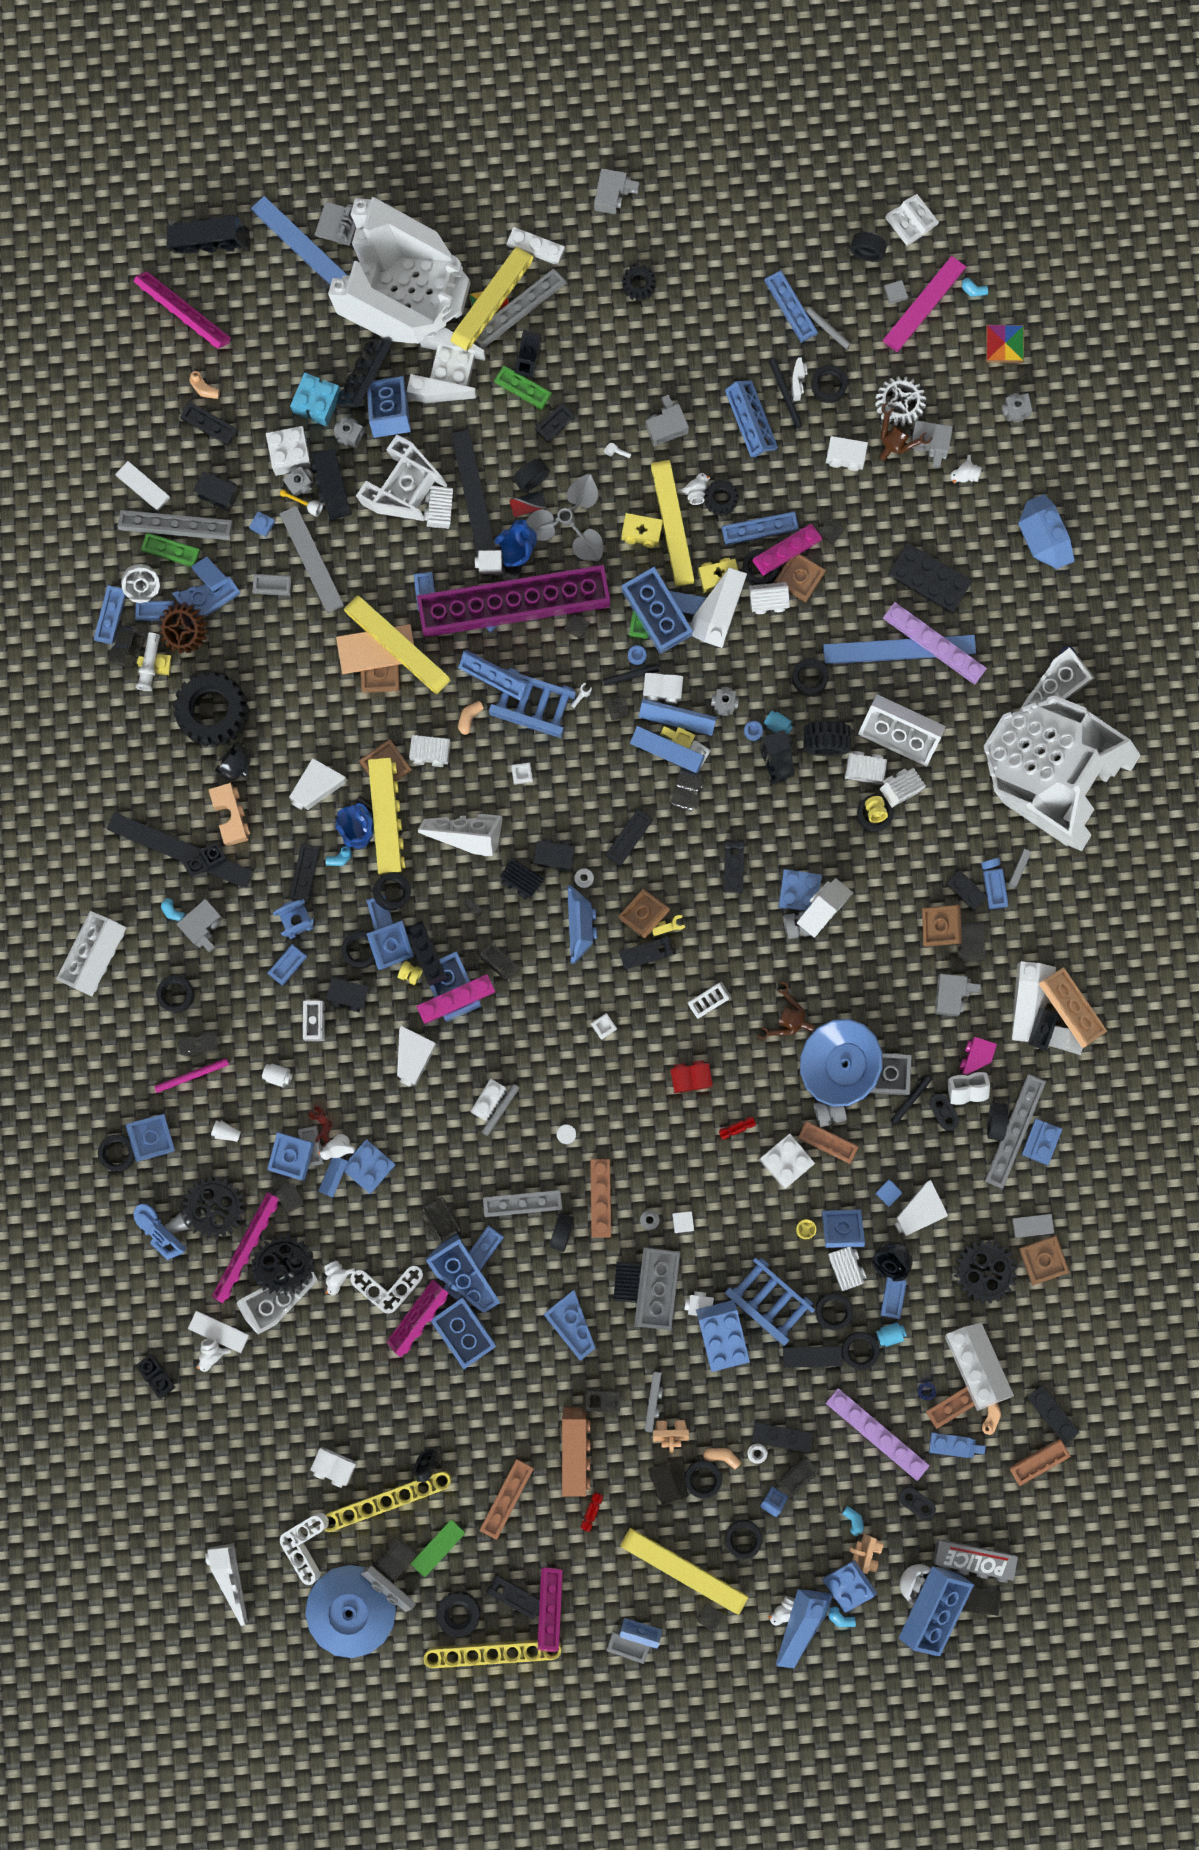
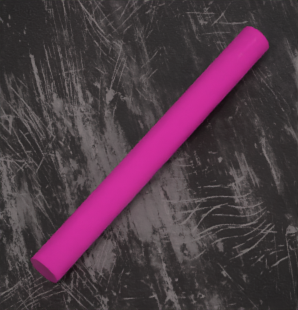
(191, 1075)

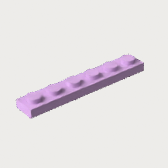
(934, 643)
(877, 1434)

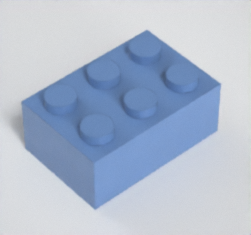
(388, 407)
(456, 977)
(463, 1333)
(722, 1335)

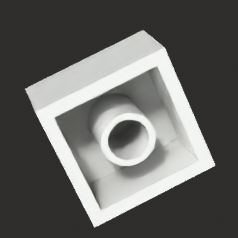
(288, 449)
(787, 1161)

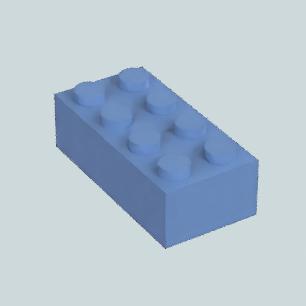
(657, 610)
(936, 1611)

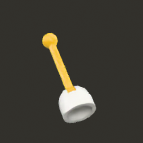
(313, 507)

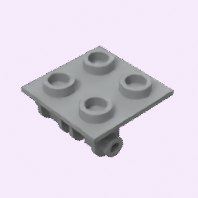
(336, 223)

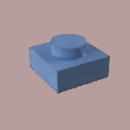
(262, 524)

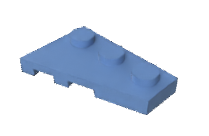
(207, 600)
(571, 1325)

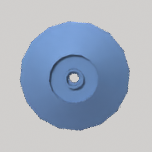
(824, 1061)
(327, 1619)

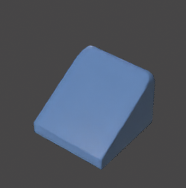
(888, 1192)
(774, 1501)

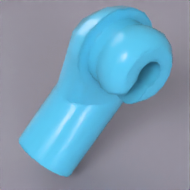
(972, 290)
(341, 859)
(169, 911)
(856, 1520)
(839, 1620)

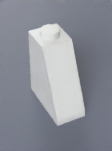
(315, 785)
(413, 1055)
(921, 1210)

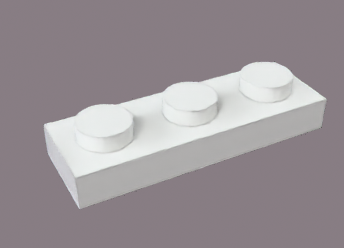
(536, 246)

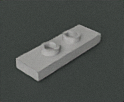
(653, 1410)
(393, 1593)

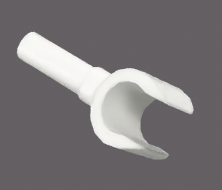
(611, 448)
(582, 694)

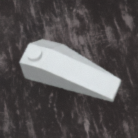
(717, 611)
(1063, 679)
(472, 834)
(1029, 997)
(266, 1310)
(226, 1572)

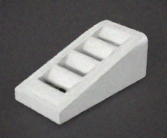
(722, 989)

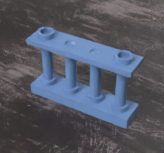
(536, 721)
(751, 1307)

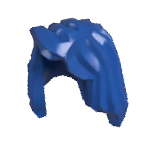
(516, 543)
(355, 825)

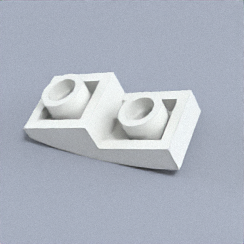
(799, 373)

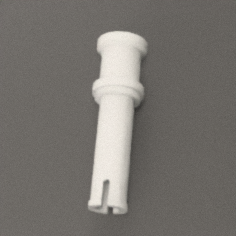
(147, 670)

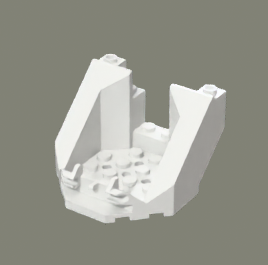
(389, 255)
(1055, 790)

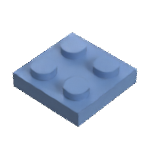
(798, 889)
(390, 945)
(150, 1137)
(290, 1156)
(368, 1166)
(843, 1228)
(849, 1586)

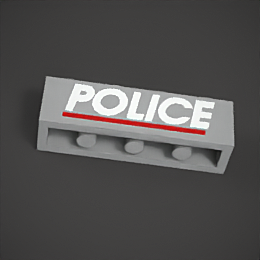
(976, 1560)

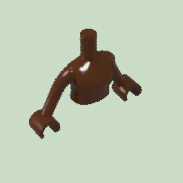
(896, 438)
(790, 1018)

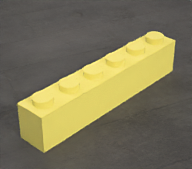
(385, 815)

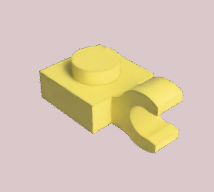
(161, 665)
(680, 736)
(662, 927)

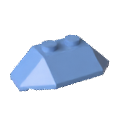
(1046, 533)
(580, 924)

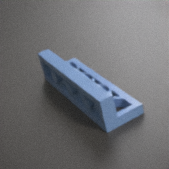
(748, 418)

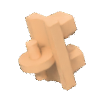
(671, 1437)
(864, 1552)

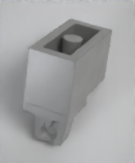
(611, 189)
(668, 425)
(939, 446)
(199, 922)
(949, 994)

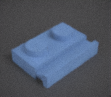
(1041, 1141)

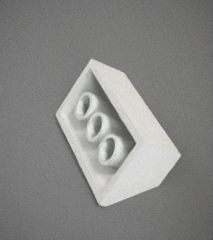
(901, 730)
(91, 953)
(979, 1366)

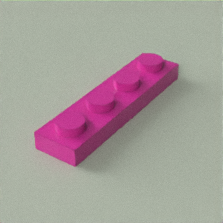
(787, 549)
(455, 999)
(549, 1609)

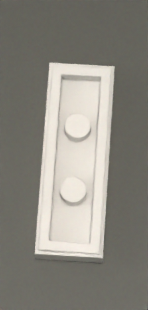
(142, 486)
(220, 1331)

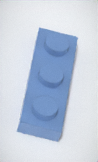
(110, 615)

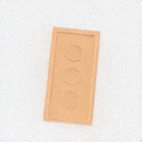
(364, 653)
(1073, 1007)

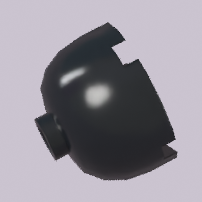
(234, 763)
(893, 1261)

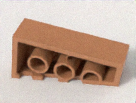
(575, 1452)

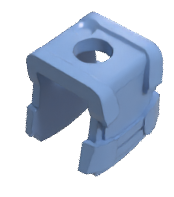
(288, 911)

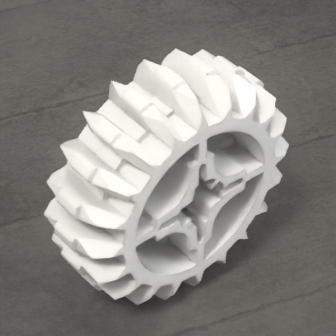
(896, 387)

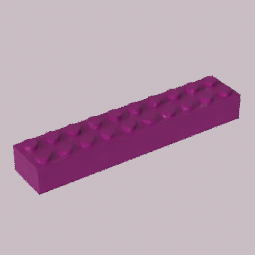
(513, 601)

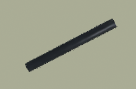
(785, 393)

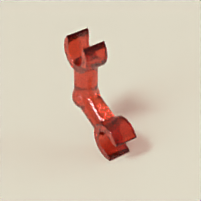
(327, 1124)

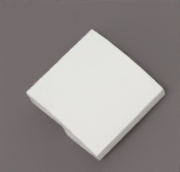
(911, 219)

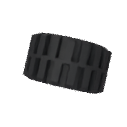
(827, 738)

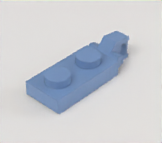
(954, 1445)

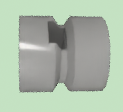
(793, 931)
(826, 1114)

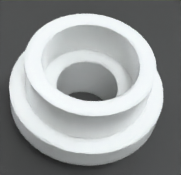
(584, 884)
(761, 1458)

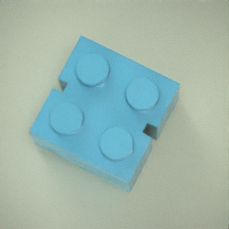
(315, 397)

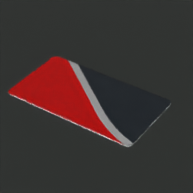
(527, 504)

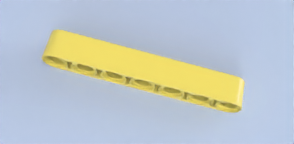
(491, 298)
(672, 523)
(397, 644)
(394, 1494)
(684, 1571)
(483, 1658)

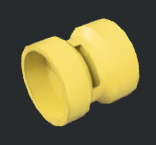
(876, 809)
(410, 973)
(806, 1229)

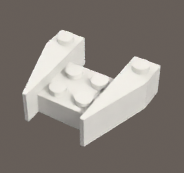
(449, 373)
(404, 486)

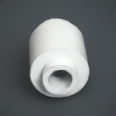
(277, 1075)

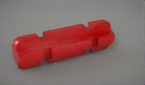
(737, 1127)
(591, 1511)

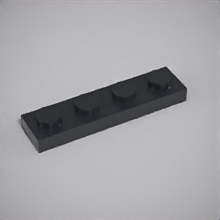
(425, 953)

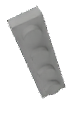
(522, 1203)

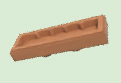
(828, 1142)
(1039, 1462)

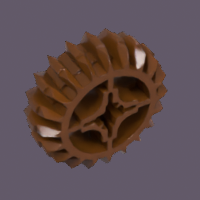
(180, 641)

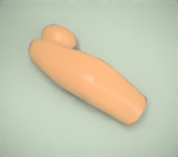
(202, 388)
(467, 716)
(992, 1419)
(722, 1454)

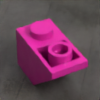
(979, 1054)

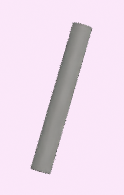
(828, 328)
(500, 1110)

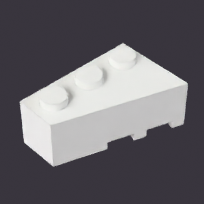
(824, 906)

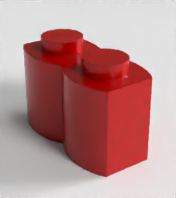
(691, 1077)

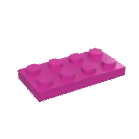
(417, 1317)

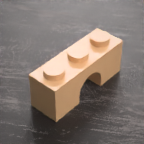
(226, 798)

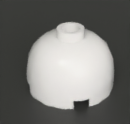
(140, 583)
(913, 1581)

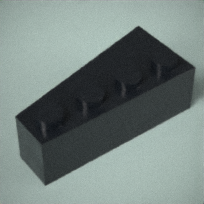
(208, 235)

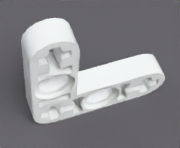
(384, 1294)
(298, 1541)

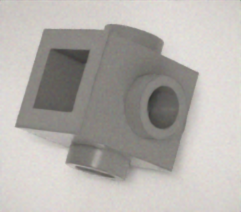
(1017, 407)
(348, 432)
(293, 480)
(721, 707)

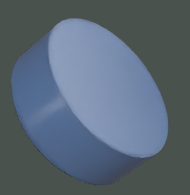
(637, 655)
(753, 730)
(990, 863)

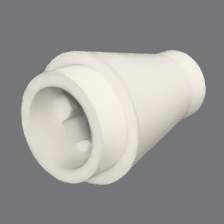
(225, 1132)

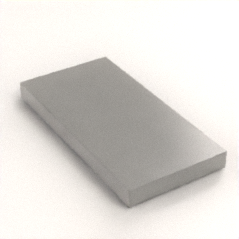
(657, 1288)

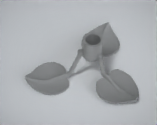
(583, 493)

